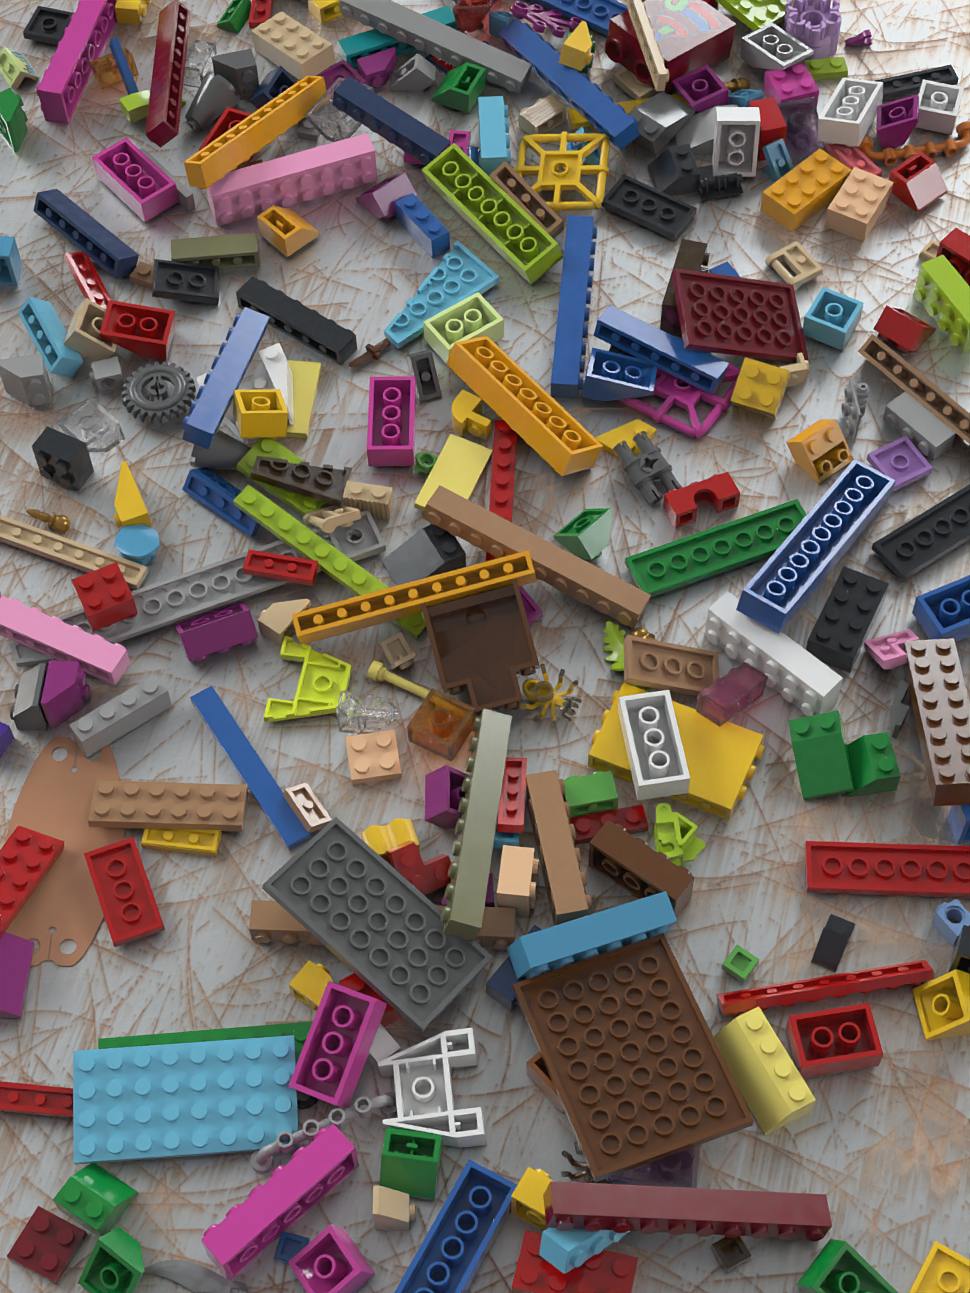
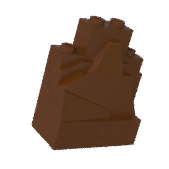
(483, 646)

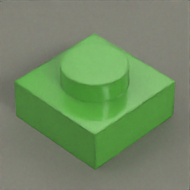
(740, 963)

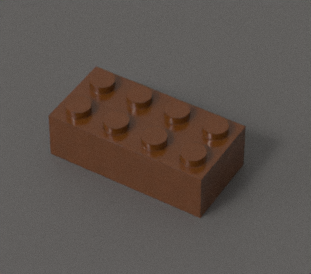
(638, 867)

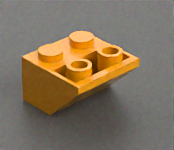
(285, 229)
(820, 449)

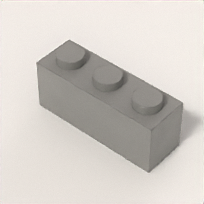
(919, 425)

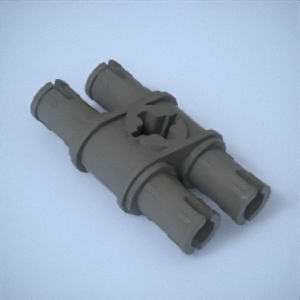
(644, 477)

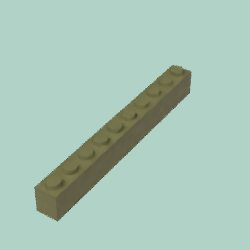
(477, 825)

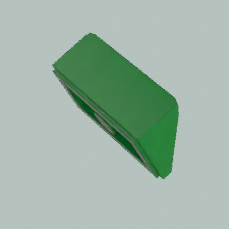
(235, 16)

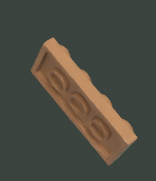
(669, 665)

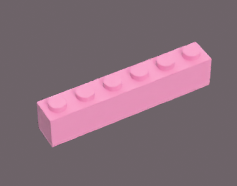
(62, 641)

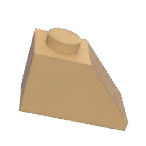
(278, 620)
(392, 1209)

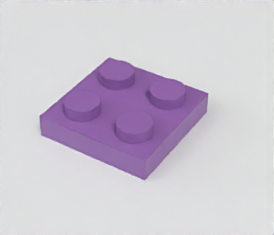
(900, 462)

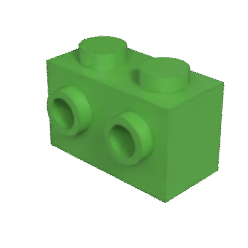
(591, 793)

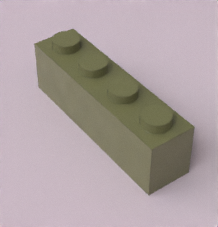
(219, 251)

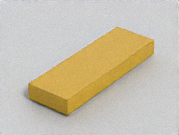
(183, 841)

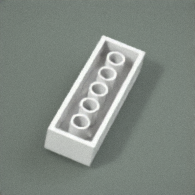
(788, 665)

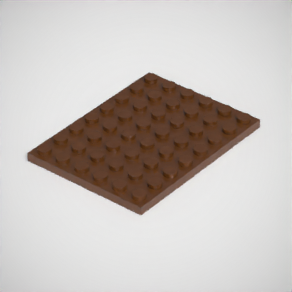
(631, 1057)

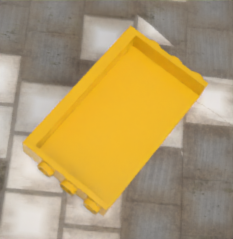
(715, 756)

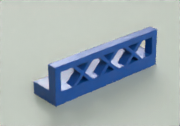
(219, 496)

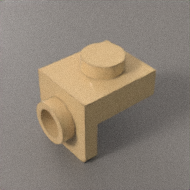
(798, 371)
(397, 652)

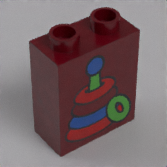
(687, 33)

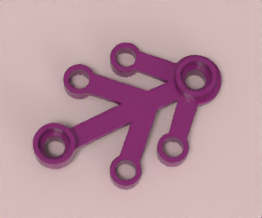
(541, 19)

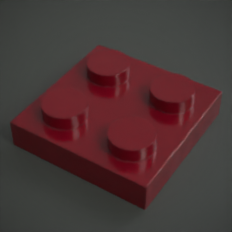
(47, 1245)

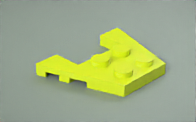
(318, 685)

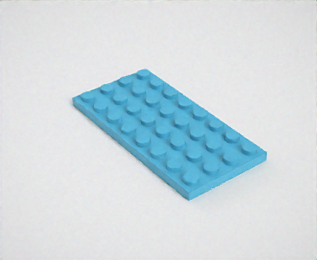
(182, 1099)

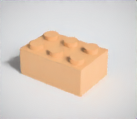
(858, 204)

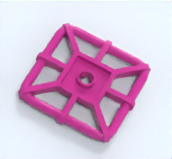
(686, 398)

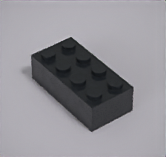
(847, 619)

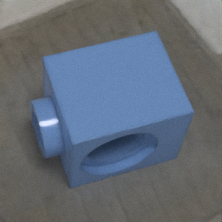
(952, 910)

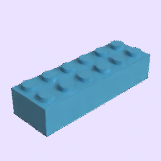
(591, 935)

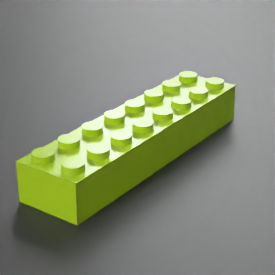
(492, 213)

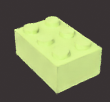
(461, 322)

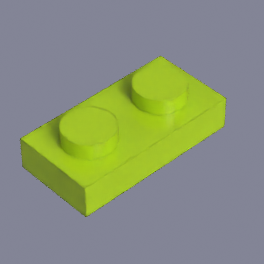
(827, 68)

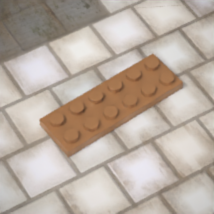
(168, 805)

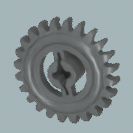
(167, 404)

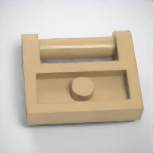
(798, 260)
(332, 516)

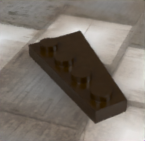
(310, 481)

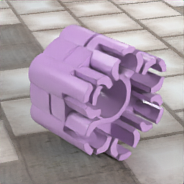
(814, 25)

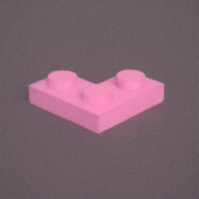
(889, 649)

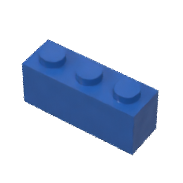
(422, 225)

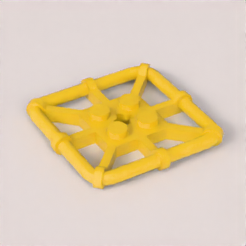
(571, 163)

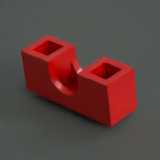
(717, 491)

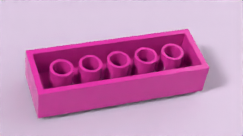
(280, 1201)

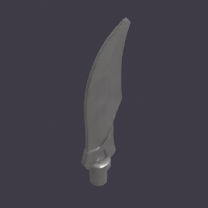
(195, 1277)

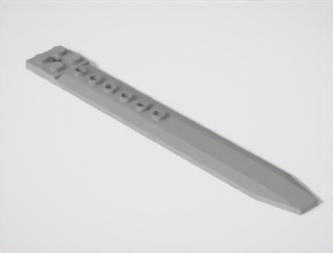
(209, 588)

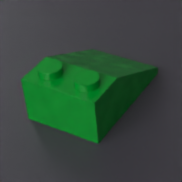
(821, 755)
(842, 1270)

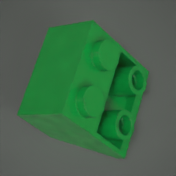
(461, 87)
(411, 1162)

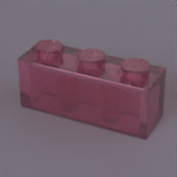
(731, 693)

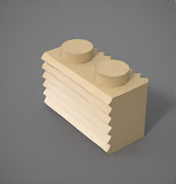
(542, 116)
(370, 497)

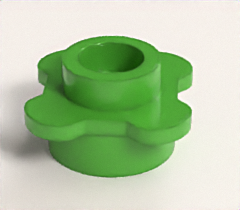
(424, 457)

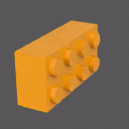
(804, 190)

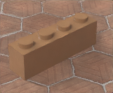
(527, 199)

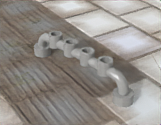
(262, 1159)

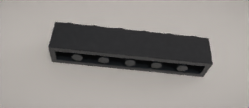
(298, 320)

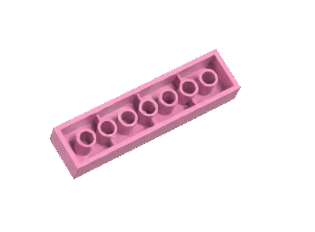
(293, 179)

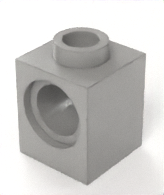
(107, 375)

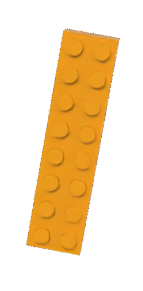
(524, 405)

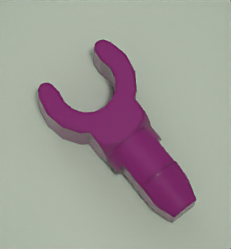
(863, 38)

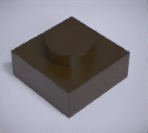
(731, 1252)

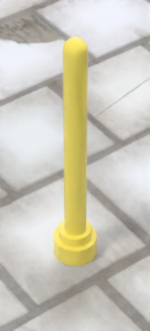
(378, 671)

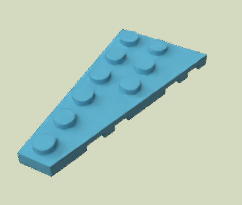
(452, 281)

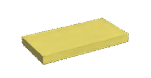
(305, 386)
(456, 469)

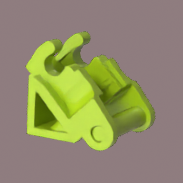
(676, 836)

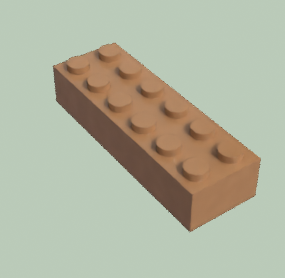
(556, 847)

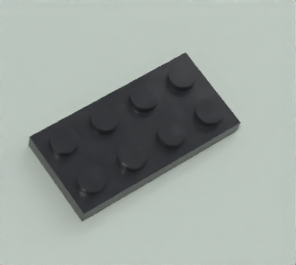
(649, 207)

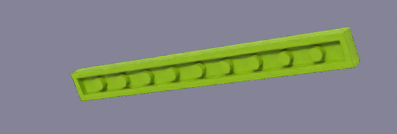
(315, 548)

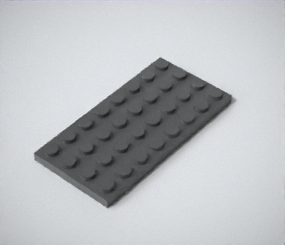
(376, 924)

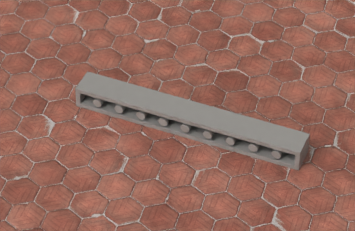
(439, 40)

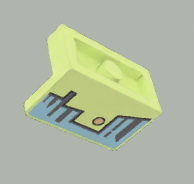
(15, 67)

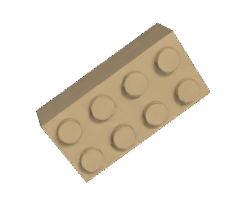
(293, 46)

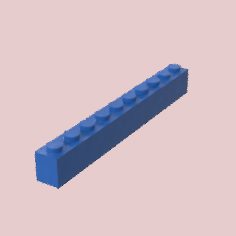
(570, 84)
(572, 307)

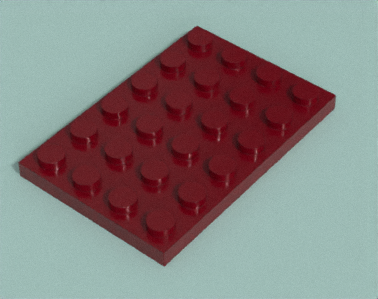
(738, 316)

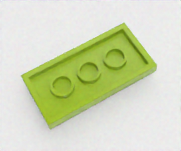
(271, 448)

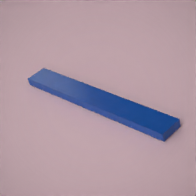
(250, 767)

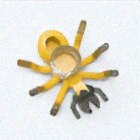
(545, 695)

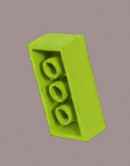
(945, 299)

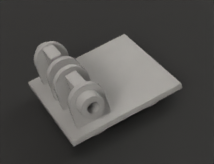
(854, 406)

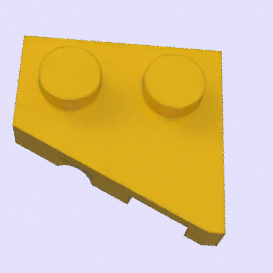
(626, 433)

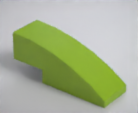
(136, 105)

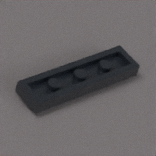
(911, 82)

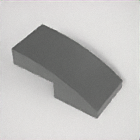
(899, 710)

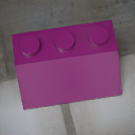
(216, 631)
(14, 972)

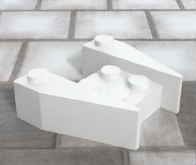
(277, 377)
(426, 1089)

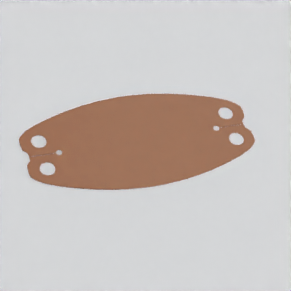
(59, 806)

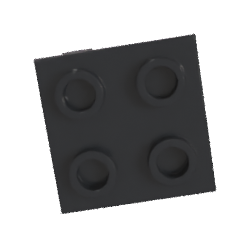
(717, 186)

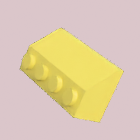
(764, 1071)

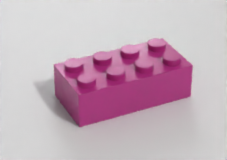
(135, 179)
(391, 421)
(337, 1045)

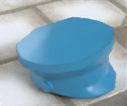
(137, 543)

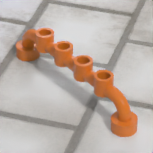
(930, 149)

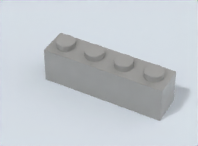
(120, 715)

